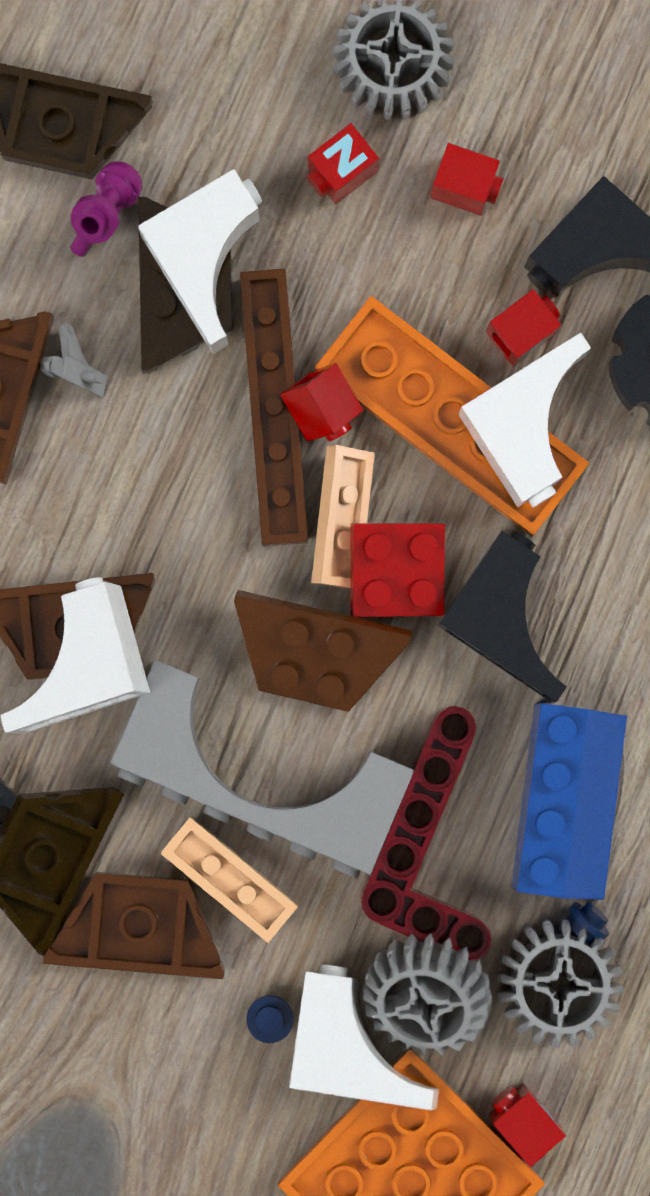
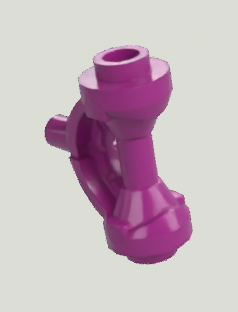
(96, 215)

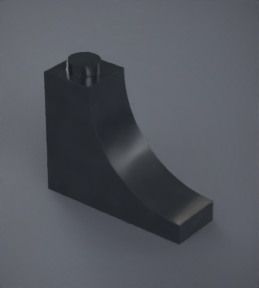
(595, 236)
(492, 617)

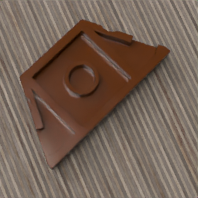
(20, 357)
(35, 619)
(315, 651)
(138, 927)

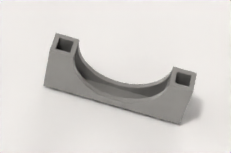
(164, 749)

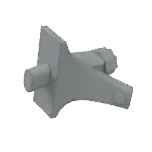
(73, 364)

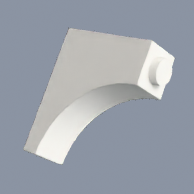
(193, 243)
(513, 424)
(95, 663)
(336, 1052)

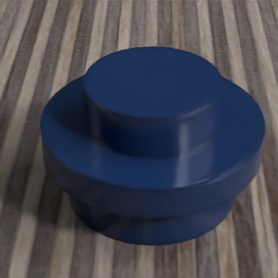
(589, 918)
(269, 1019)

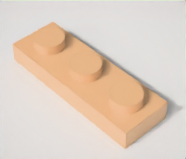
(342, 502)
(229, 879)

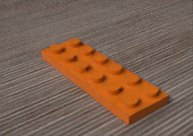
(419, 397)

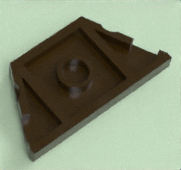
(64, 121)
(164, 321)
(47, 853)

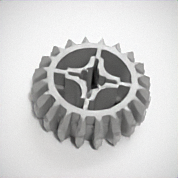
(411, 57)
(583, 986)
(422, 1006)

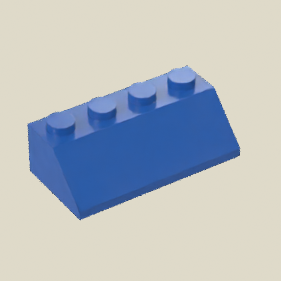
(569, 802)

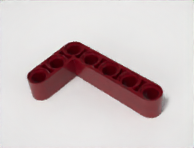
(418, 838)

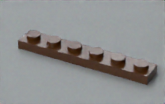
(274, 428)

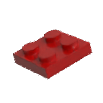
(397, 569)

